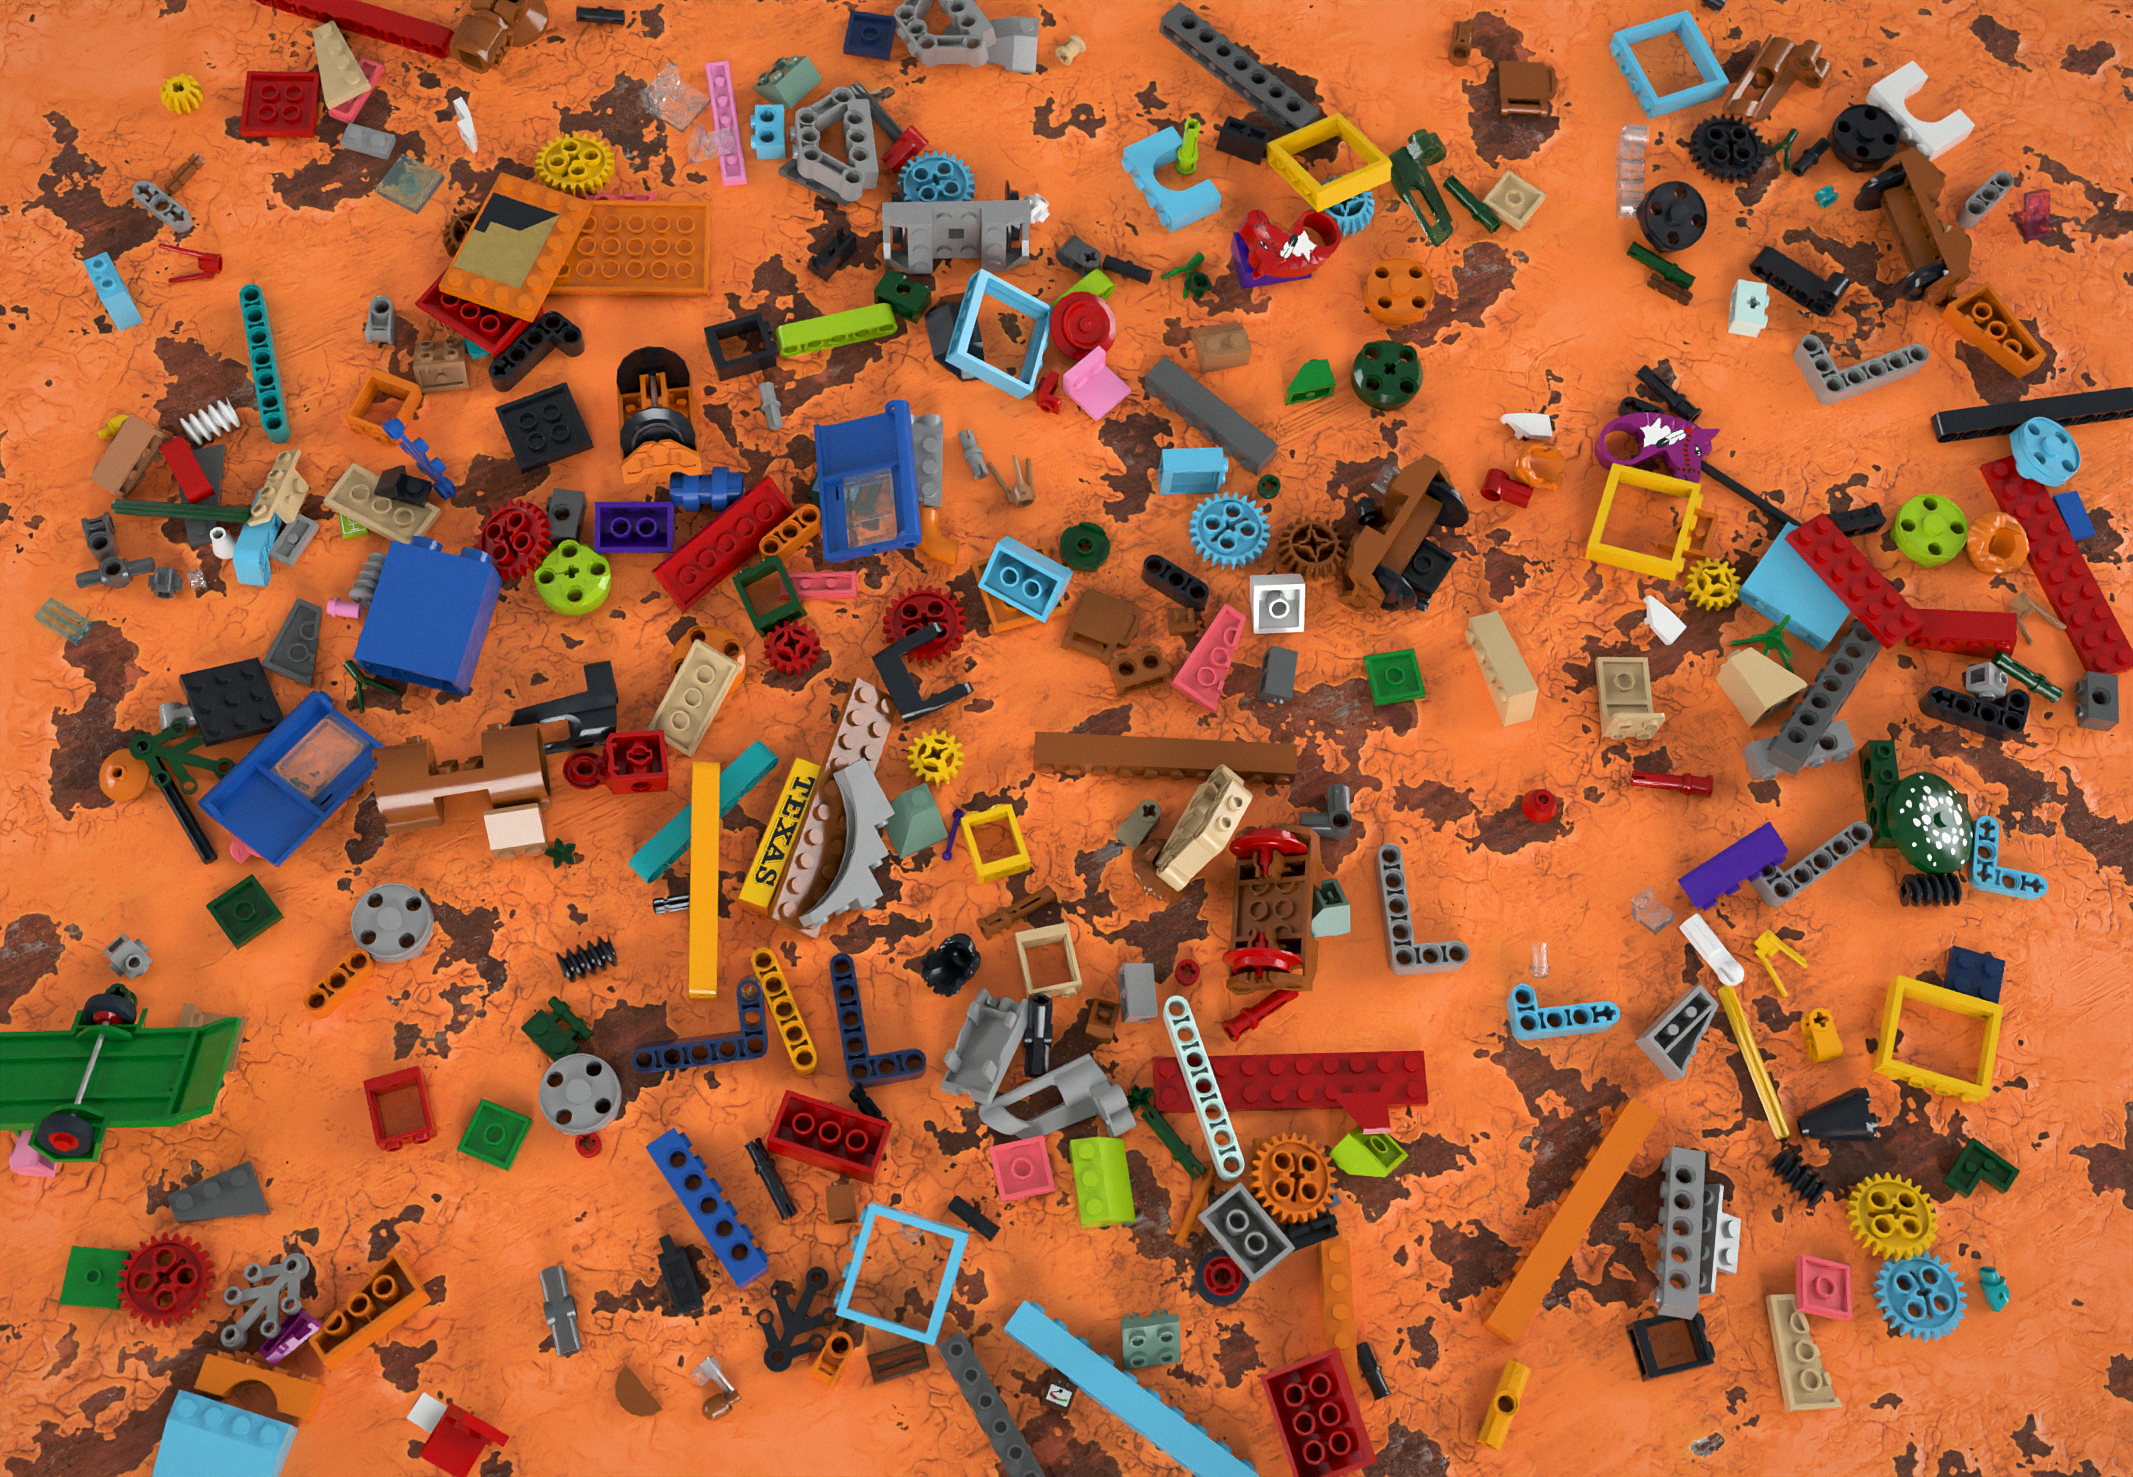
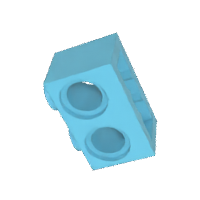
(769, 126)

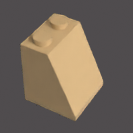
(1758, 685)

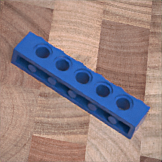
(674, 1144)

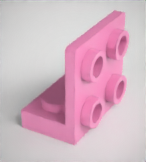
(1094, 385)

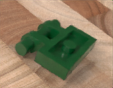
(550, 1037)

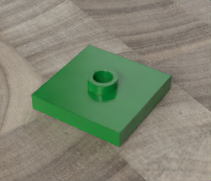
(1394, 677)
(495, 1135)
(93, 1278)

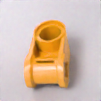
(1821, 1037)

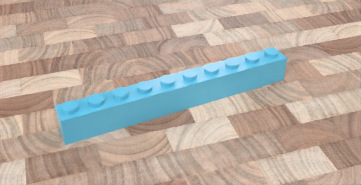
(1122, 1396)

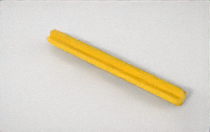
(1754, 1062)

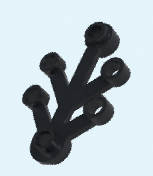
(795, 1323)

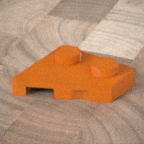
(1700, 536)

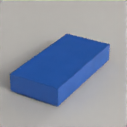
(2074, 515)

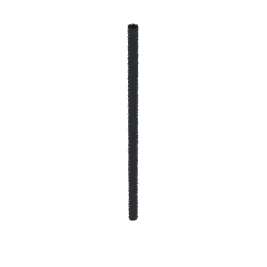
(1750, 496)

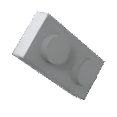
(368, 141)
(293, 540)

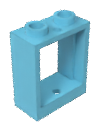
(112, 291)
(1192, 471)

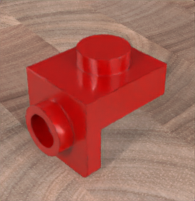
(1046, 390)

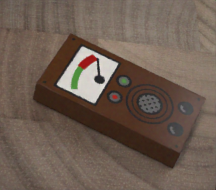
(1059, 1393)

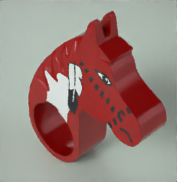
(1290, 253)

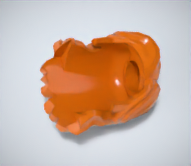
(1540, 466)

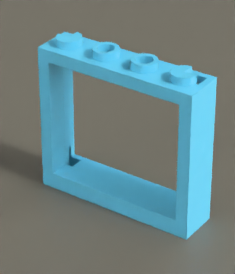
(1698, 49)
(985, 282)
(852, 1269)

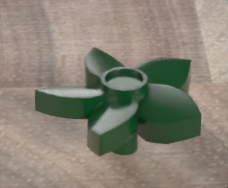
(561, 853)
(1139, 1097)

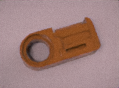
(1461, 42)

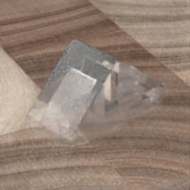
(709, 145)

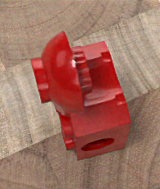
(629, 764)

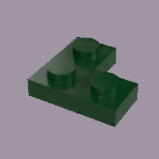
(1979, 1163)

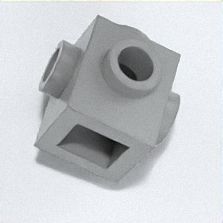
(1986, 681)
(128, 956)

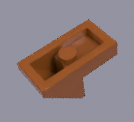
(1102, 1021)

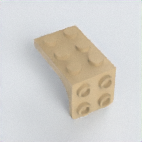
(1626, 698)

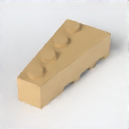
(1502, 668)

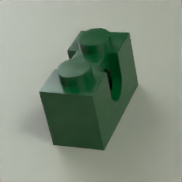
(910, 305)

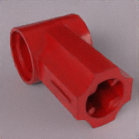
(908, 145)
(1499, 487)

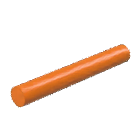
(1195, 1206)

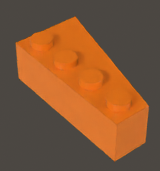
(1995, 330)
(370, 1312)

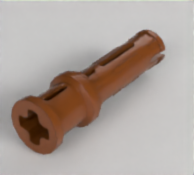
(1003, 916)

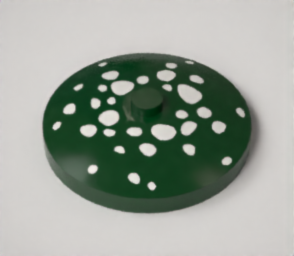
(1930, 823)

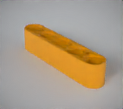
(788, 1023)

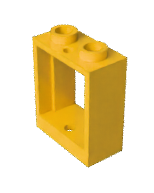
(999, 868)

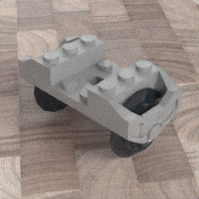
(956, 231)

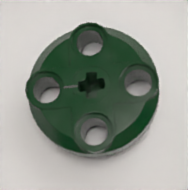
(1386, 374)

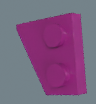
(293, 1332)

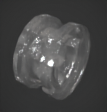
(197, 579)

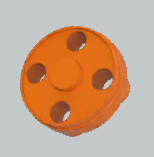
(1399, 291)
(717, 638)

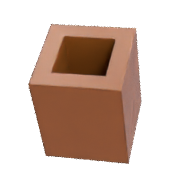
(841, 1203)

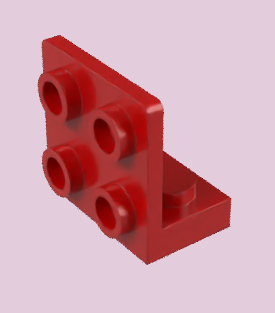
(459, 1441)

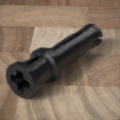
(1677, 402)

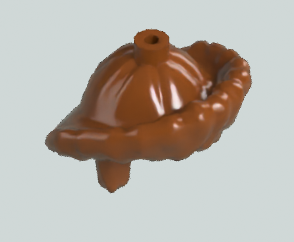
(1145, 872)

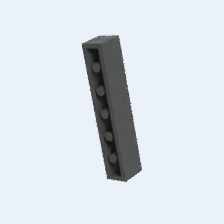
(1210, 416)

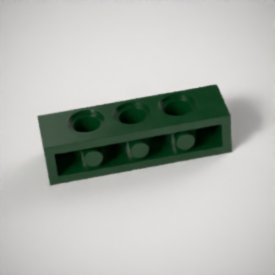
(1878, 777)

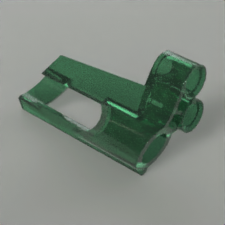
(1411, 172)

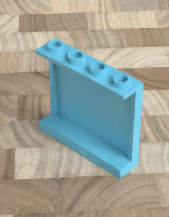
(1789, 586)

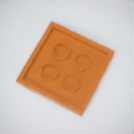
(1002, 614)

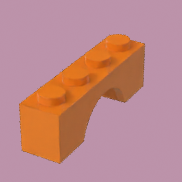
(294, 1396)

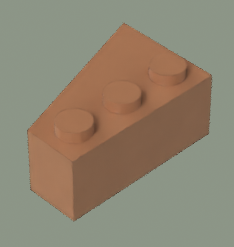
(129, 456)

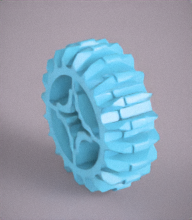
(1351, 213)

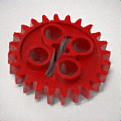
(515, 538)
(921, 604)
(185, 1295)

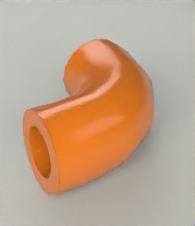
(933, 542)

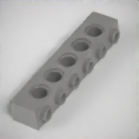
(1691, 1166)

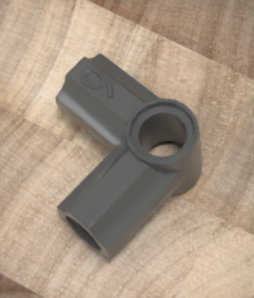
(1337, 810)

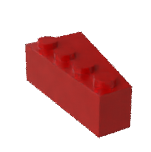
(1966, 632)

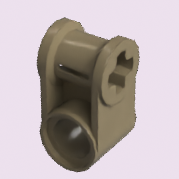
(1136, 827)

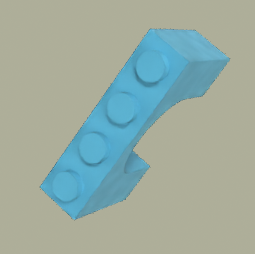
(1173, 207)

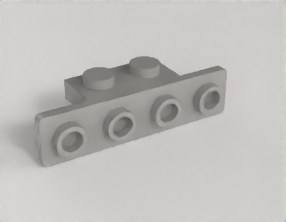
(1718, 1240)

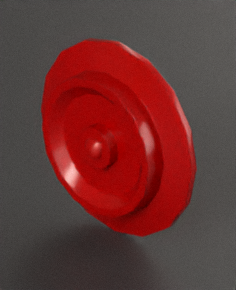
(1082, 324)

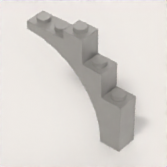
(865, 813)

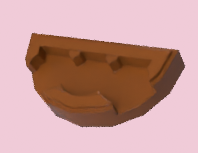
(634, 1395)

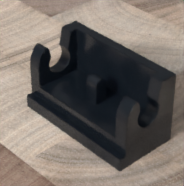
(1243, 140)
(833, 255)
(1859, 521)

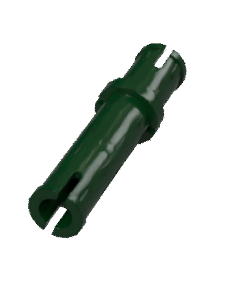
(1472, 204)
(1660, 265)
(2035, 682)
(1181, 1152)

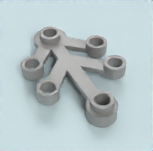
(268, 1297)

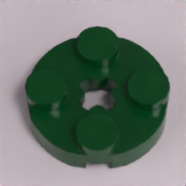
(1080, 560)

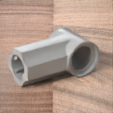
(176, 711)

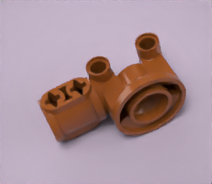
(494, 28)

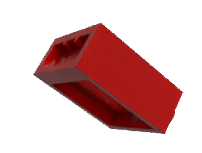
(393, 1082)

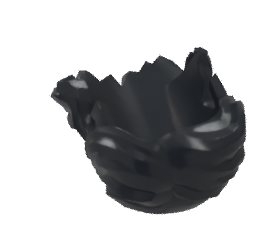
(951, 965)

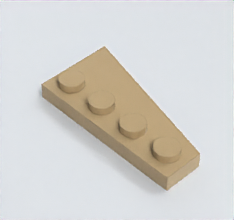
(338, 68)
(1798, 1361)

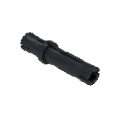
(771, 1179)

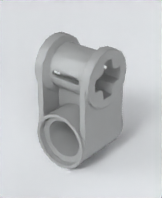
(381, 325)

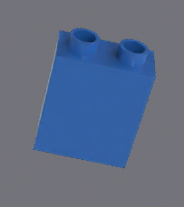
(429, 615)

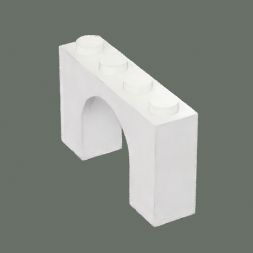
(1929, 138)

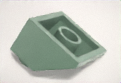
(915, 822)

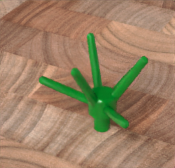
(1772, 640)

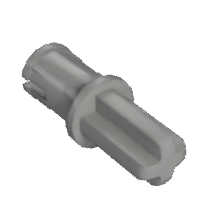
(770, 405)

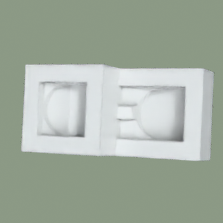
(466, 124)

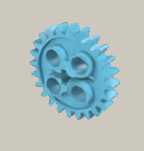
(936, 185)
(1215, 514)
(1943, 1289)

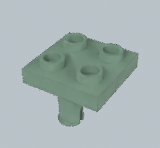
(1150, 1339)

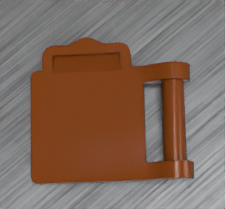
(1526, 83)
(1103, 621)

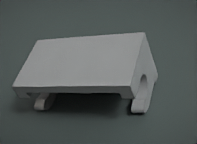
(1137, 992)

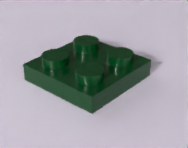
(244, 911)

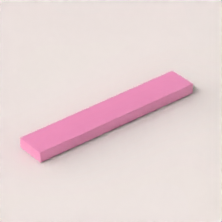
(725, 116)

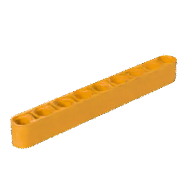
(704, 880)

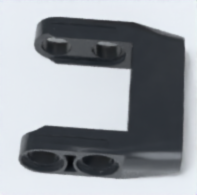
(901, 684)

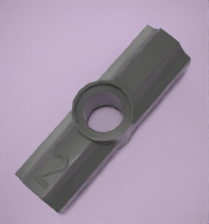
(560, 1311)

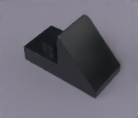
(400, 487)

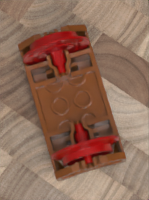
(1273, 909)

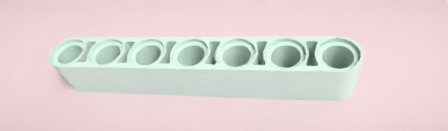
(1202, 1101)

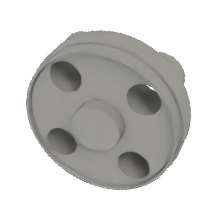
(392, 923)
(580, 1094)

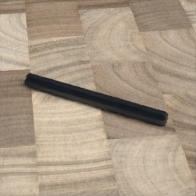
(184, 814)

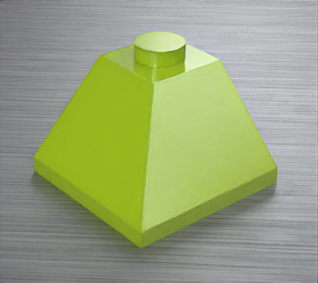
(1368, 1154)

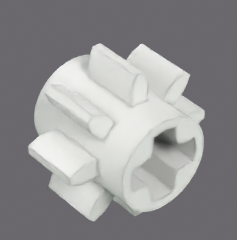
(1038, 207)

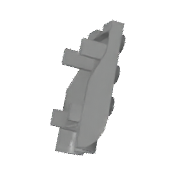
(928, 455)
(985, 1047)

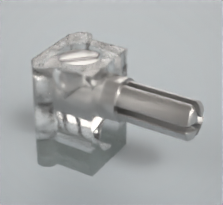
(710, 1369)

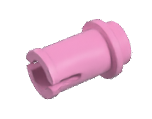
(344, 608)

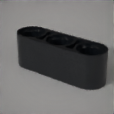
(1170, 572)

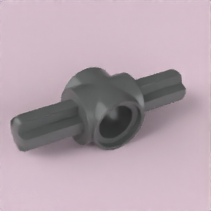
(109, 566)

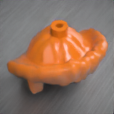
(1997, 543)

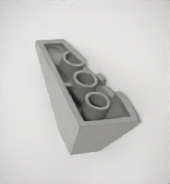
(1015, 43)

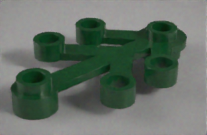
(175, 756)

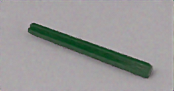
(181, 510)

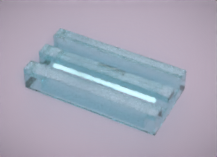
(80, 632)

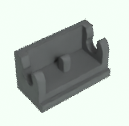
(1277, 675)

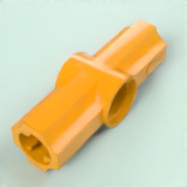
(1496, 1421)

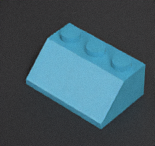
(1025, 578)

